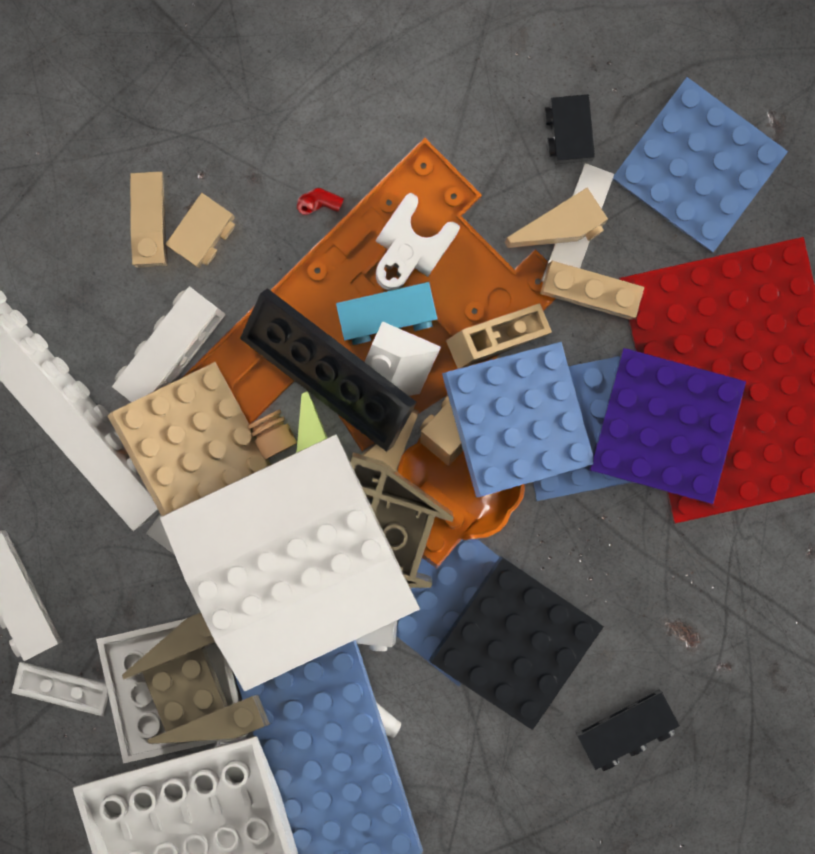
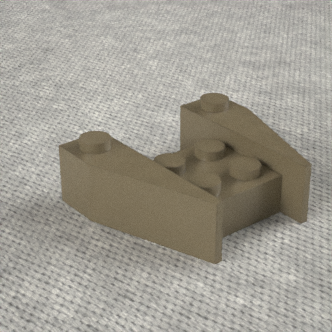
(402, 512)
(189, 690)

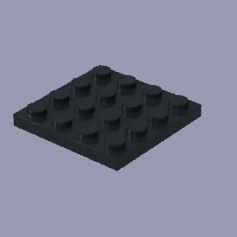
(516, 643)

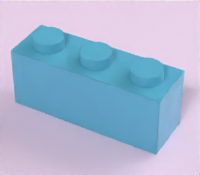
(397, 307)

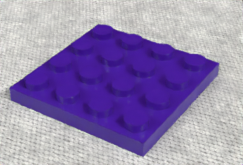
(667, 425)

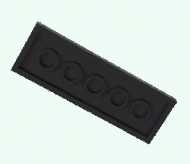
(327, 370)

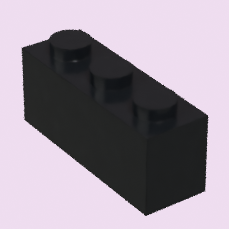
(628, 730)

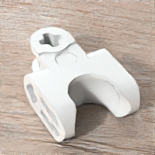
(407, 249)

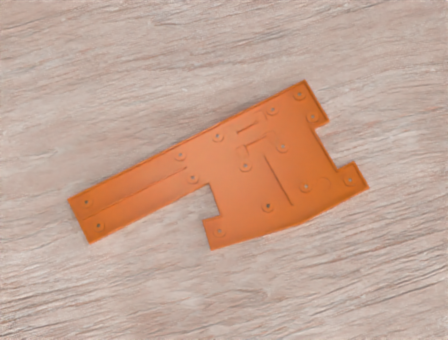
(464, 278)

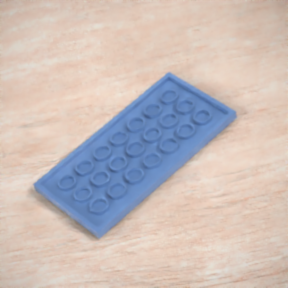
(334, 759)

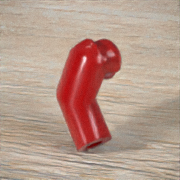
(317, 199)

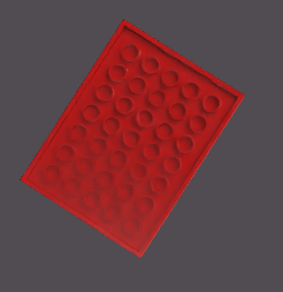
(755, 323)

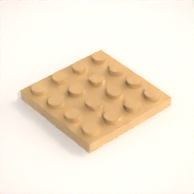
(188, 439)

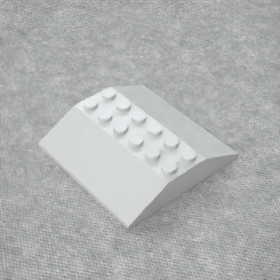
(288, 563)
(190, 805)

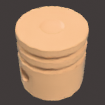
(272, 434)

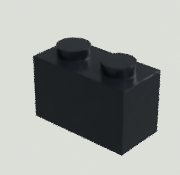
(570, 129)

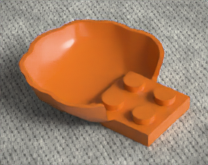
(454, 489)

